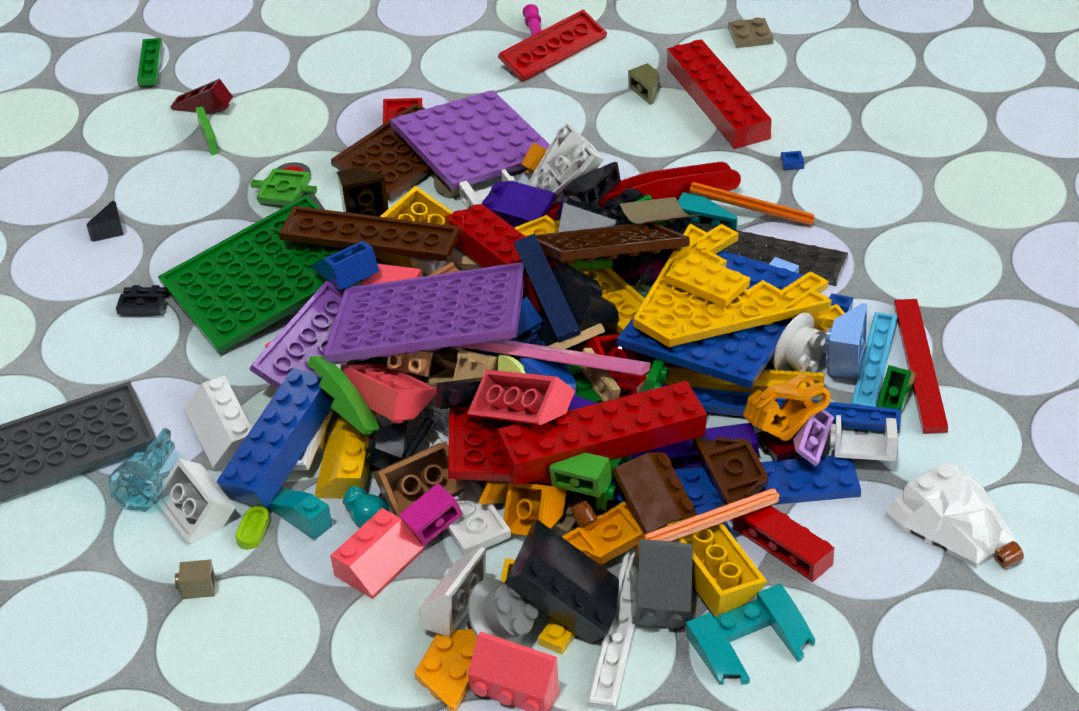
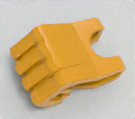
(785, 421)

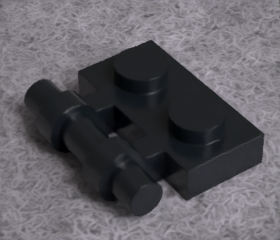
(142, 300)

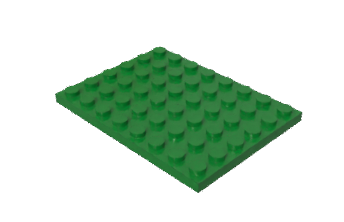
(247, 280)

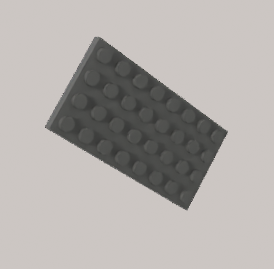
(71, 439)

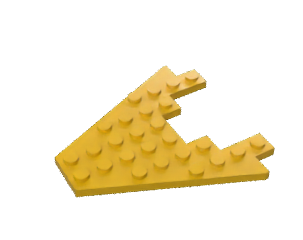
(682, 317)

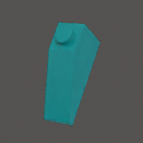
(709, 211)
(302, 511)

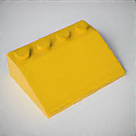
(414, 206)

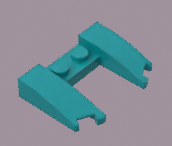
(713, 635)

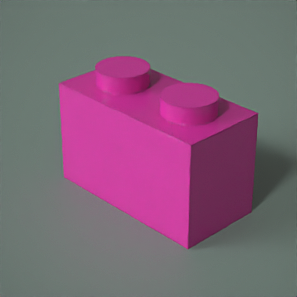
(431, 514)

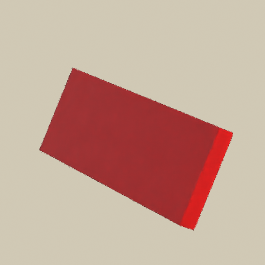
(552, 45)

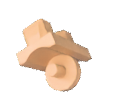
(414, 363)

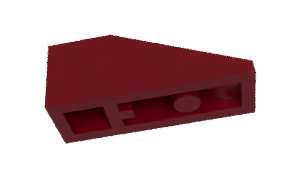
(210, 96)

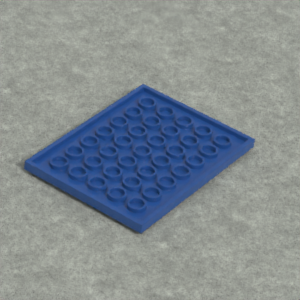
(730, 356)

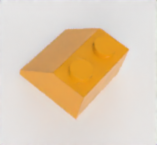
(532, 502)

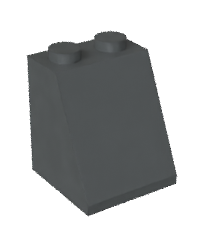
(661, 583)

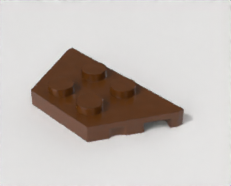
(732, 467)

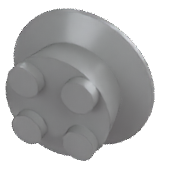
(500, 611)

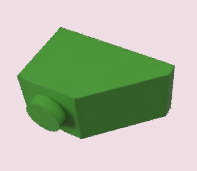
(582, 474)

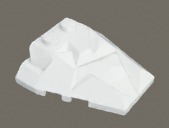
(952, 511)

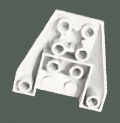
(564, 161)

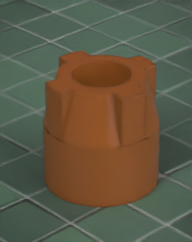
(583, 513)
(1009, 554)

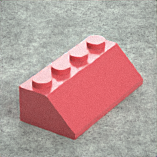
(389, 391)
(521, 397)

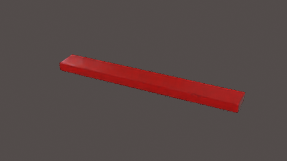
(919, 360)

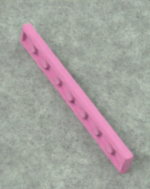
(563, 356)

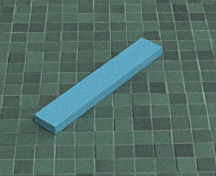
(874, 360)

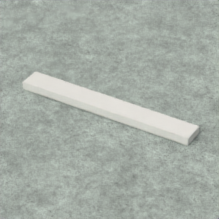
(615, 646)

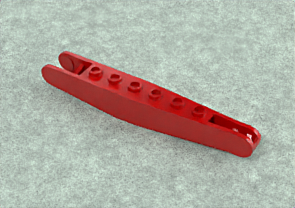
(672, 182)

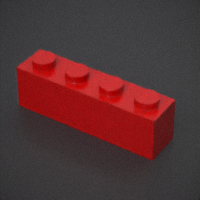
(787, 541)

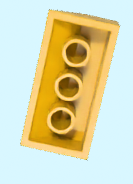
(343, 461)
(722, 569)

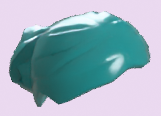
(362, 505)

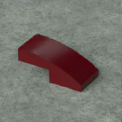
(778, 448)

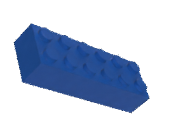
(277, 440)

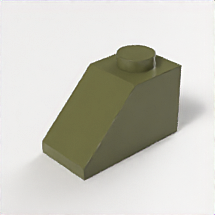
(644, 82)

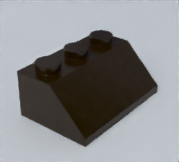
(362, 192)

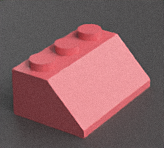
(376, 553)
(513, 674)

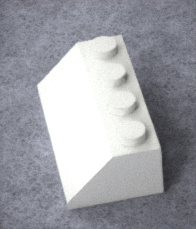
(217, 421)

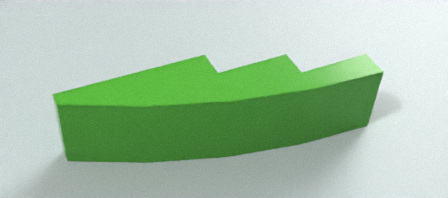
(347, 398)

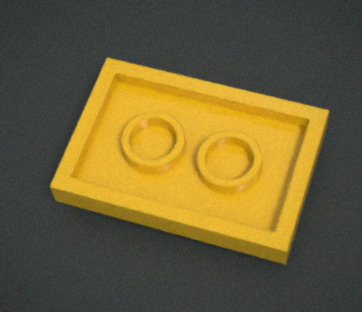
(707, 280)

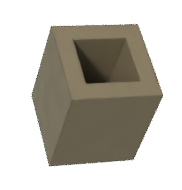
(196, 579)

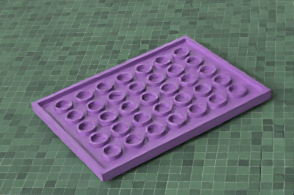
(427, 313)

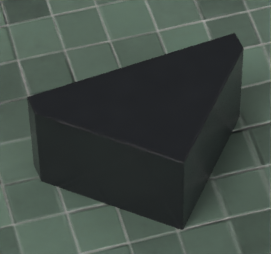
(105, 224)

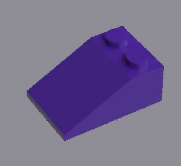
(518, 202)

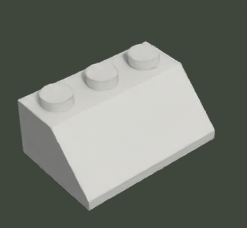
(194, 501)
(449, 599)

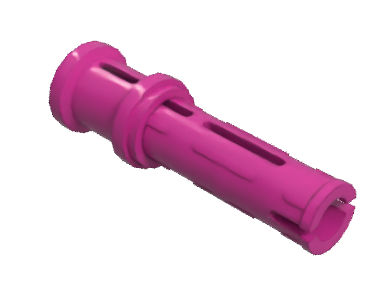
(532, 18)

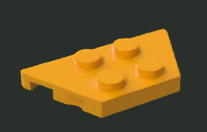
(607, 534)
(447, 666)

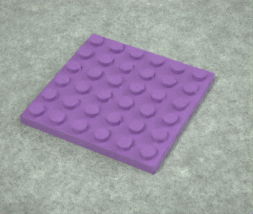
(469, 138)

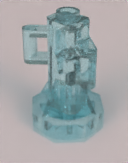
(141, 475)

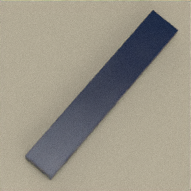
(547, 288)

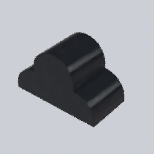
(585, 303)

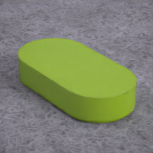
(252, 527)

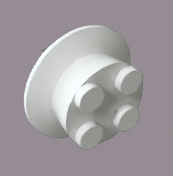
(800, 345)

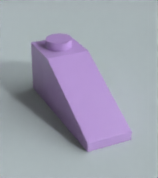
(812, 436)

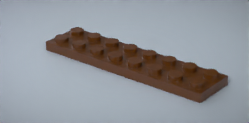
(381, 233)

